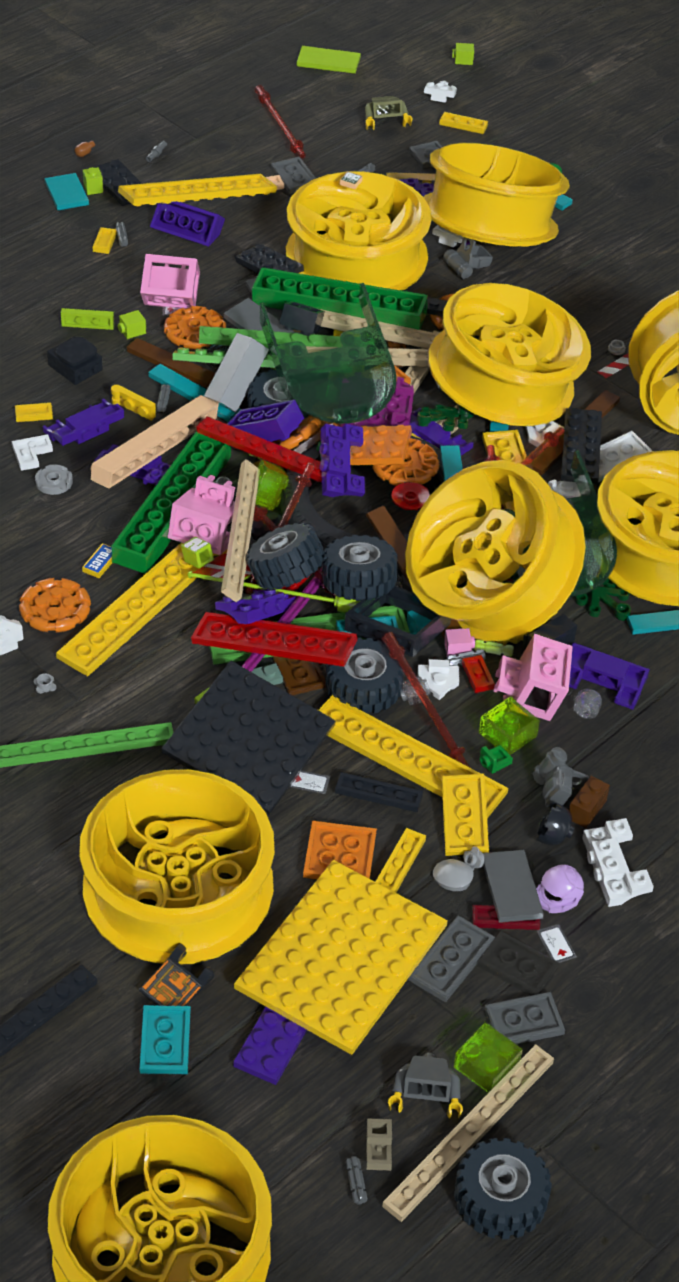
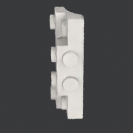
(610, 865)

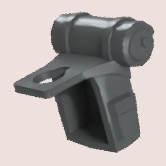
(467, 258)
(557, 777)

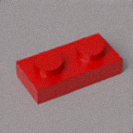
(478, 673)

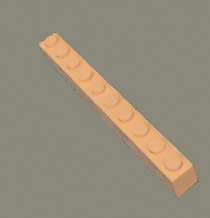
(152, 442)

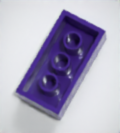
(269, 421)

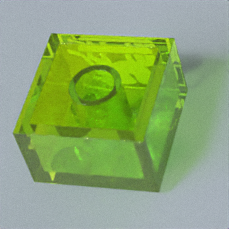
(270, 485)
(509, 725)
(487, 1057)

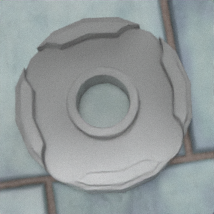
(61, 485)

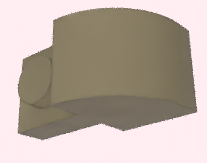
(379, 1144)

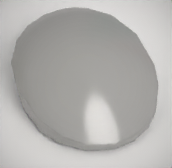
(453, 875)

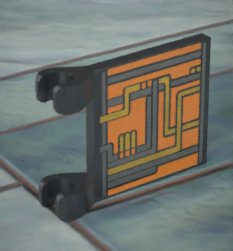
(173, 983)

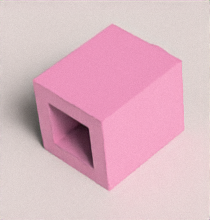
(458, 641)

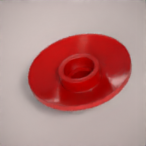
(410, 495)

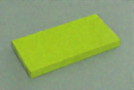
(328, 59)

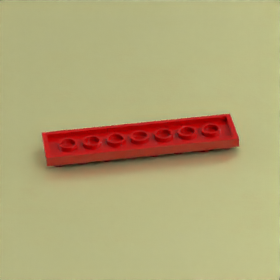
(275, 639)

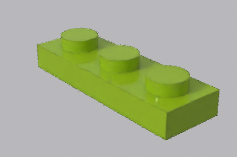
(87, 319)

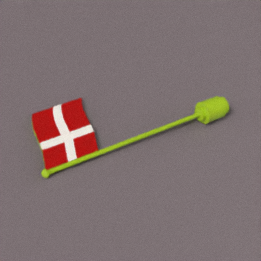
(215, 570)

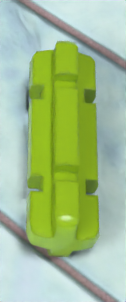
(494, 648)

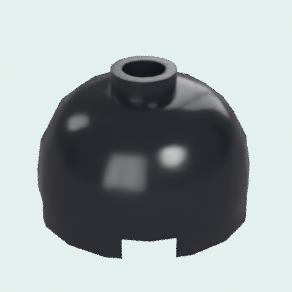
(555, 825)

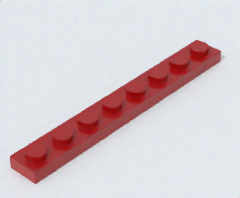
(258, 447)

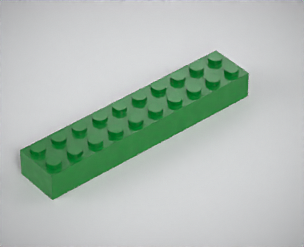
(390, 305)
(148, 530)

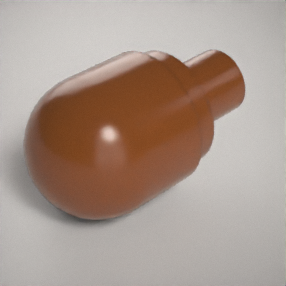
(84, 148)

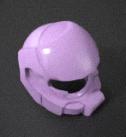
(561, 882)

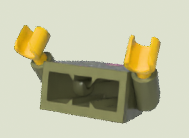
(386, 107)

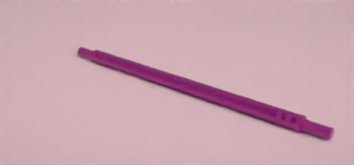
(287, 618)

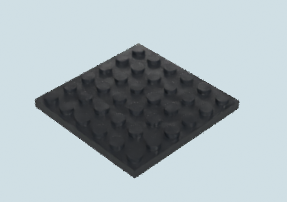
(249, 735)

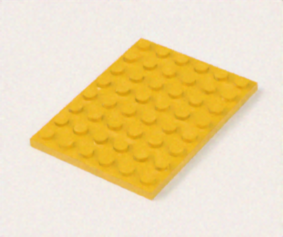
(341, 956)

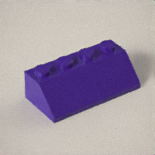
(187, 222)

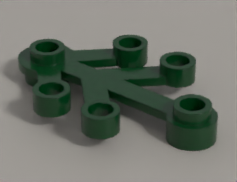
(442, 412)
(621, 610)

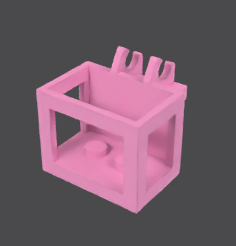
(170, 285)
(204, 514)
(542, 665)

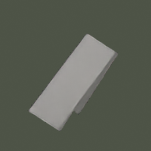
(236, 372)

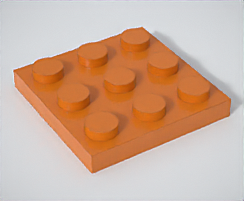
(382, 445)
(343, 843)

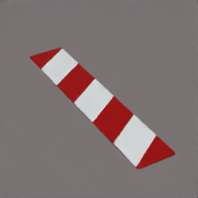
(614, 366)

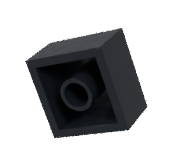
(302, 318)

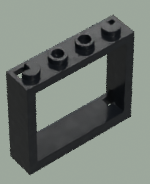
(359, 623)

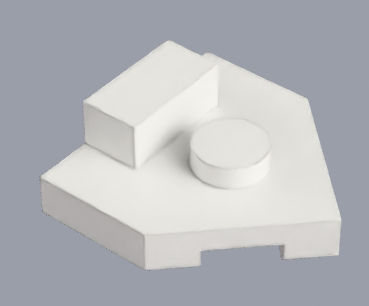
(440, 91)
(447, 237)
(537, 432)
(565, 488)
(10, 634)
(439, 676)

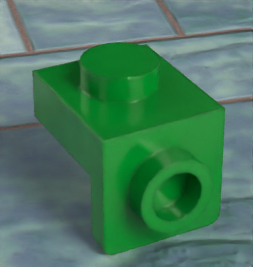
(495, 758)

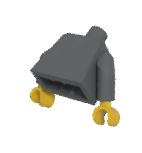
(428, 1080)

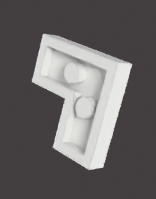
(28, 448)

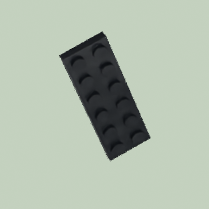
(582, 433)

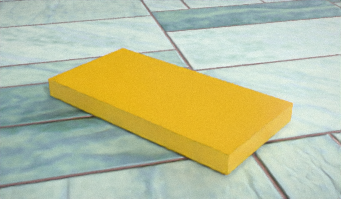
(464, 813)

